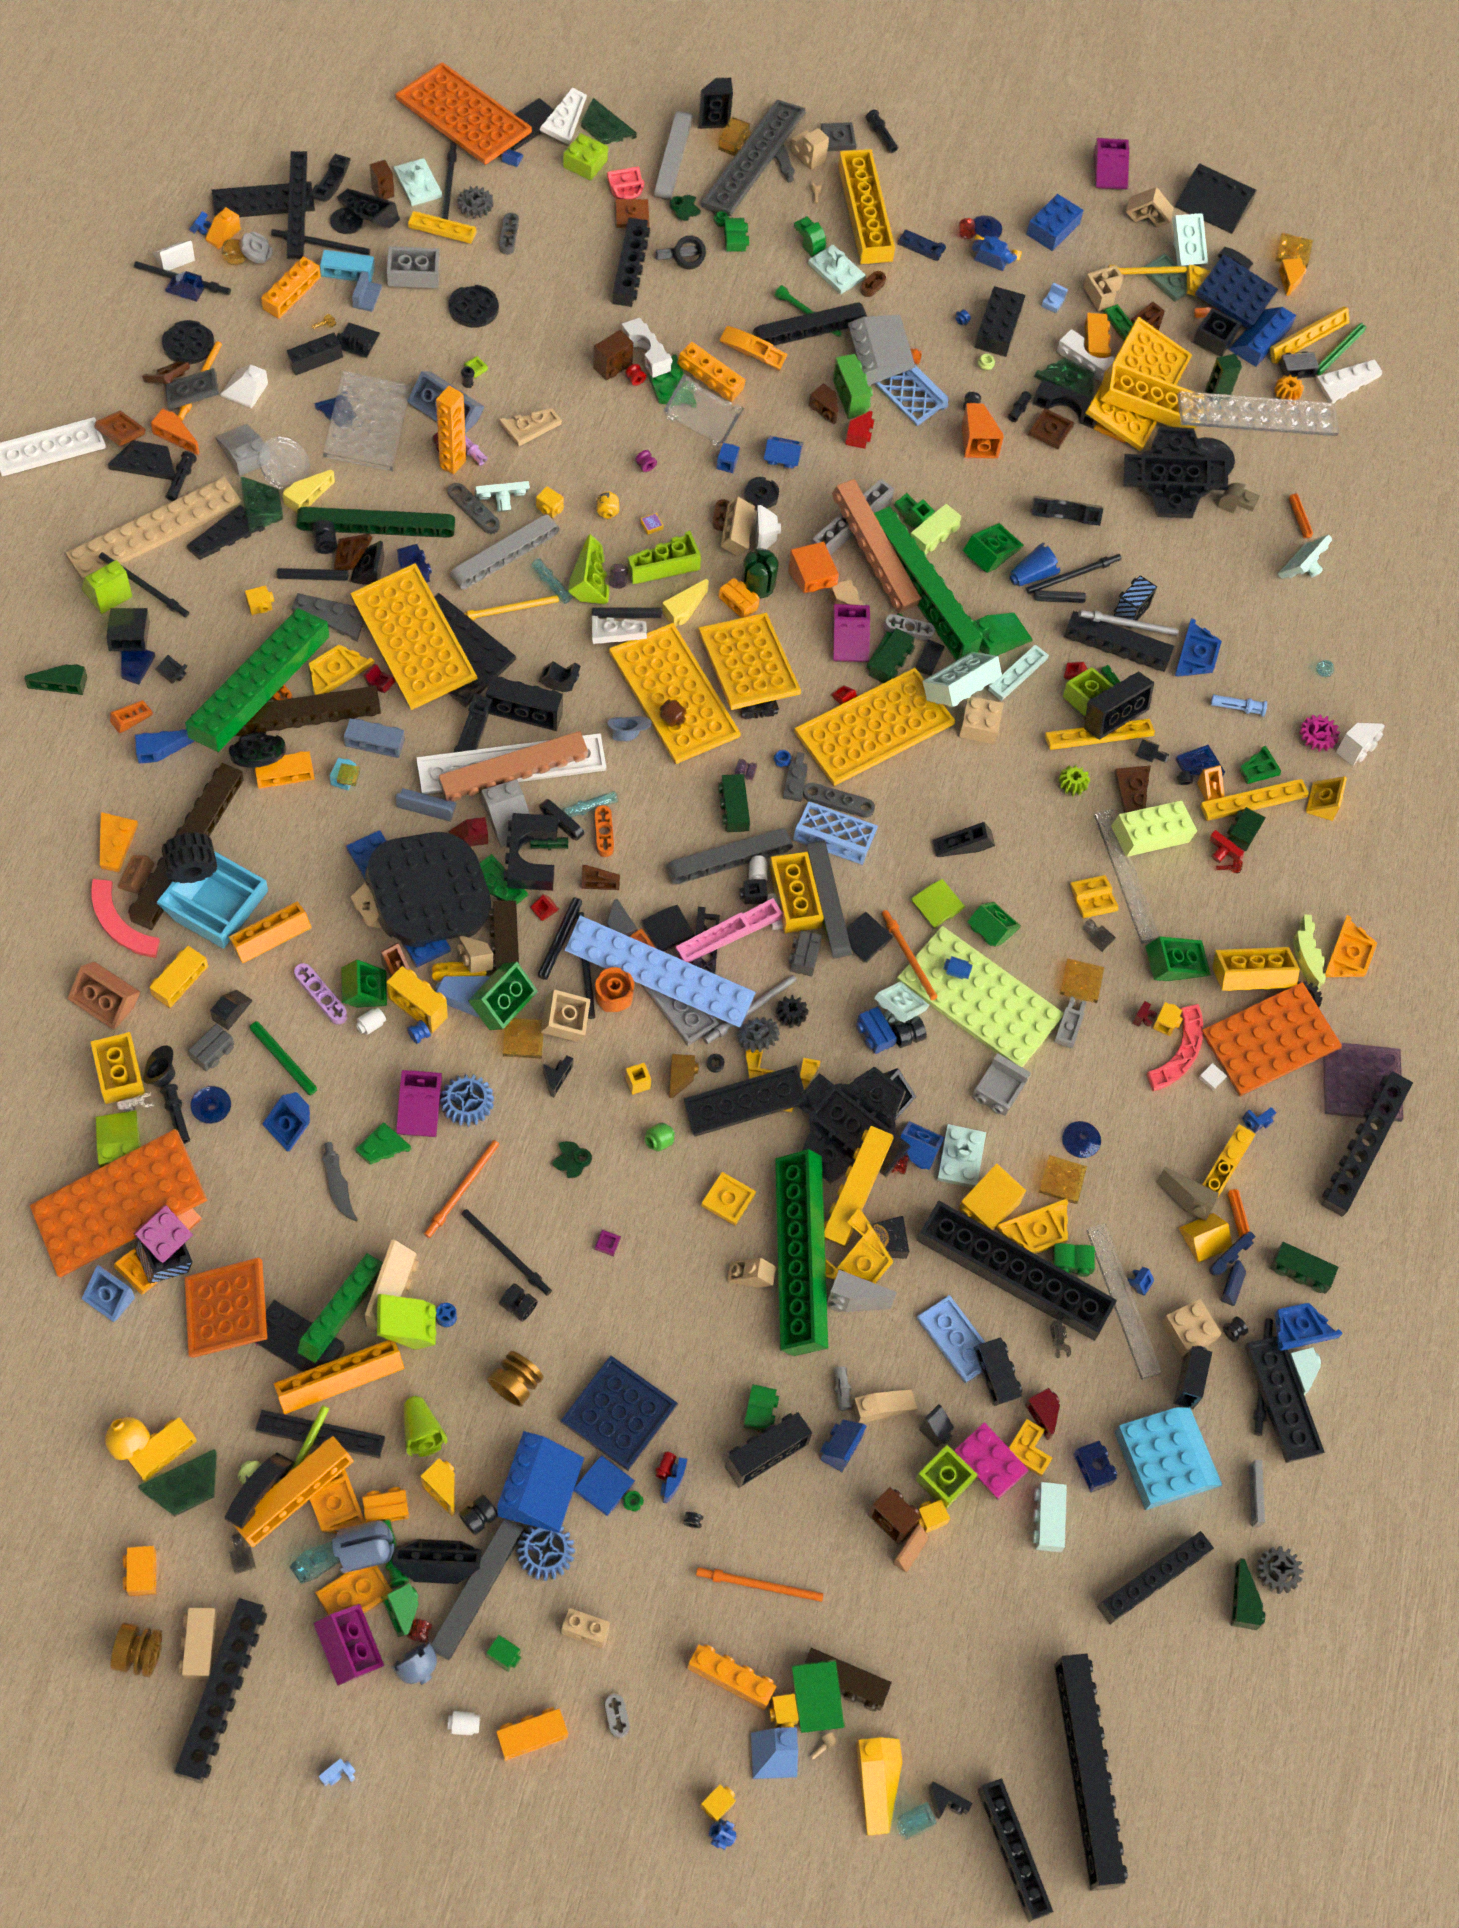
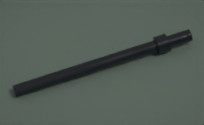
(451, 158)
(326, 243)
(212, 286)
(1102, 563)
(172, 604)
(587, 981)
(533, 1277)
(1259, 1412)

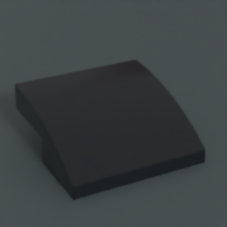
(668, 928)
(867, 936)

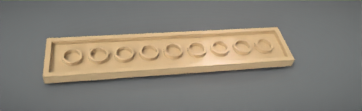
(156, 527)

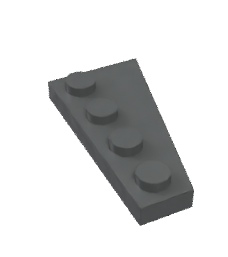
(340, 616)

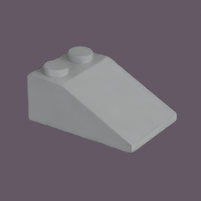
(241, 448)
(500, 805)
(857, 1294)

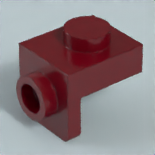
(375, 677)

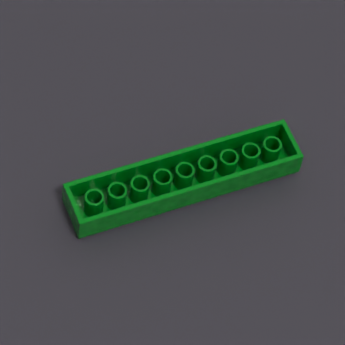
(936, 600)
(257, 680)
(801, 1253)

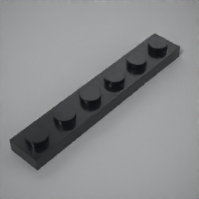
(298, 1429)

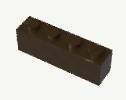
(505, 933)
(855, 1682)

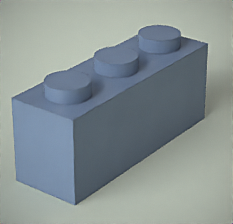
(374, 737)

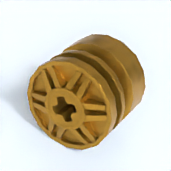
(515, 1377)
(140, 1651)

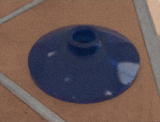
(987, 226)
(209, 1097)
(1076, 1145)

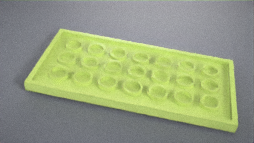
(988, 1003)

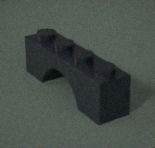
(1052, 395)
(1066, 509)

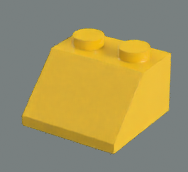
(440, 1484)

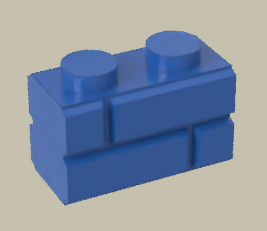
(876, 1030)

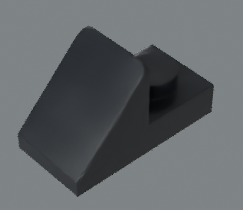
(556, 1077)
(942, 1797)

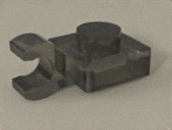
(1099, 936)
(130, 1103)
(1058, 1336)
(241, 1557)

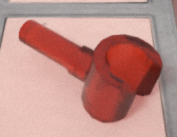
(1236, 866)

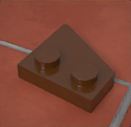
(1151, 314)

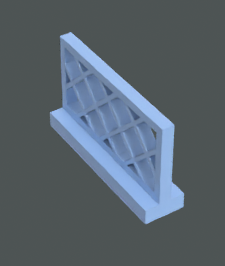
(923, 384)
(843, 848)

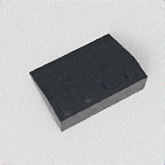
(1217, 197)

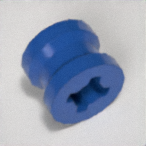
(418, 1031)
(444, 1310)

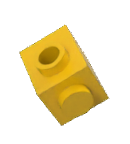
(549, 502)
(259, 600)
(1168, 1019)
(638, 1078)
(933, 1515)
(784, 1711)
(718, 1802)

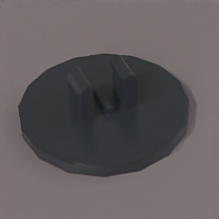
(345, 221)

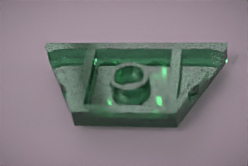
(605, 125)
(1069, 376)
(260, 503)
(184, 1485)

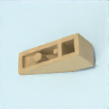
(883, 1405)

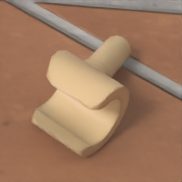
(816, 190)
(829, 1741)

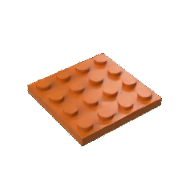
(225, 1307)

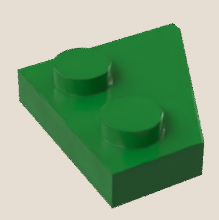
(1260, 767)
(382, 1145)

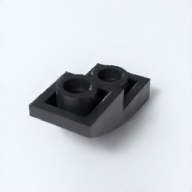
(1236, 256)

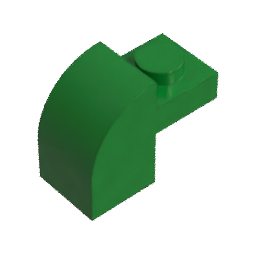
(813, 235)
(913, 512)

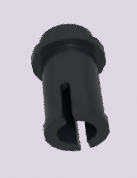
(467, 374)

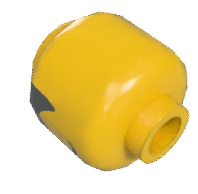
(607, 505)

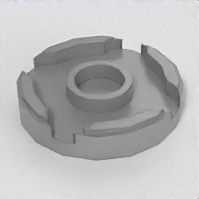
(255, 247)

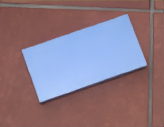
(953, 1336)

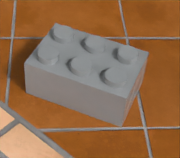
(413, 267)

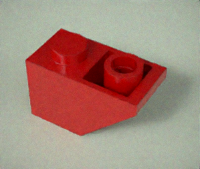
(858, 430)

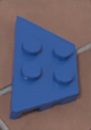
(1198, 651)
(1302, 1326)

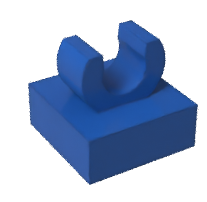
(199, 224)
(1142, 1281)

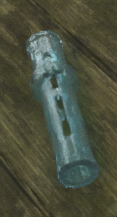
(539, 566)
(591, 804)

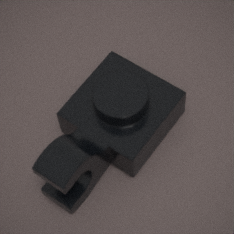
(1149, 750)

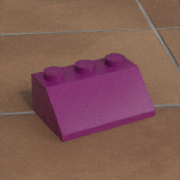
(348, 1644)

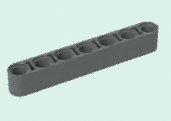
(728, 856)
(829, 899)
(477, 1589)

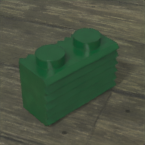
(1246, 828)

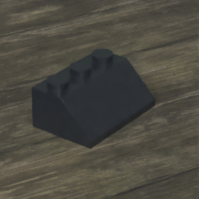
(715, 104)

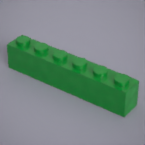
(340, 1308)

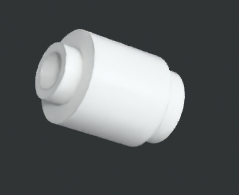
(758, 868)
(370, 1021)
(464, 1723)

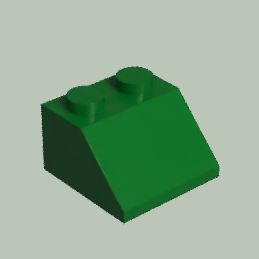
(993, 924)
(363, 985)

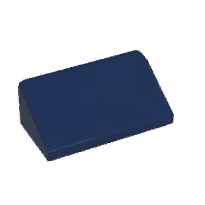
(1234, 1283)

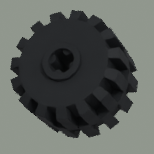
(189, 858)

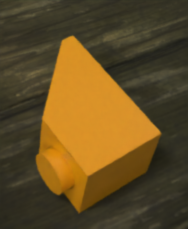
(223, 227)
(1291, 274)

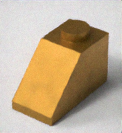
(682, 1072)

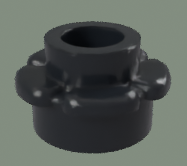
(1185, 778)

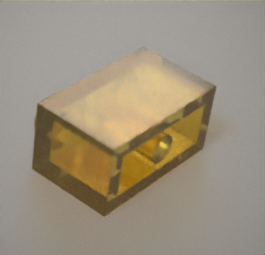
(734, 136)

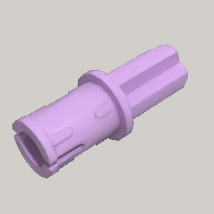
(472, 450)

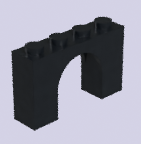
(523, 830)

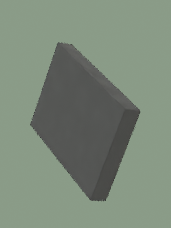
(192, 388)

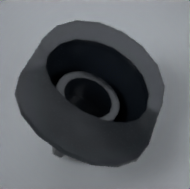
(159, 1067)

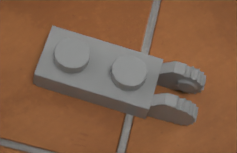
(1070, 1024)

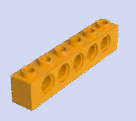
(451, 429)

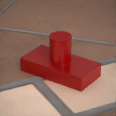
(1225, 847)

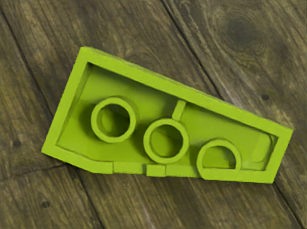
(588, 576)

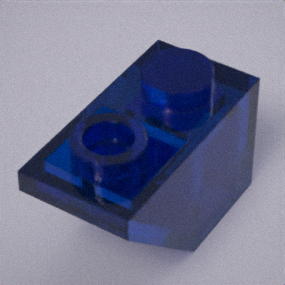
(186, 285)

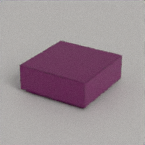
(607, 1243)

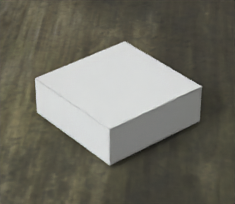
(1212, 1077)

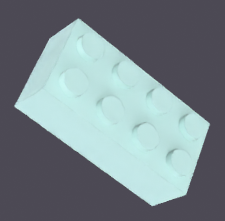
(962, 678)

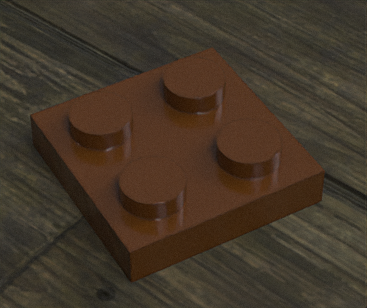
(1051, 428)

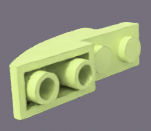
(1309, 957)

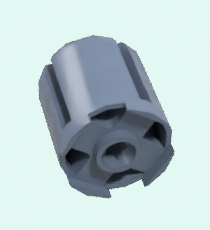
(363, 1545)

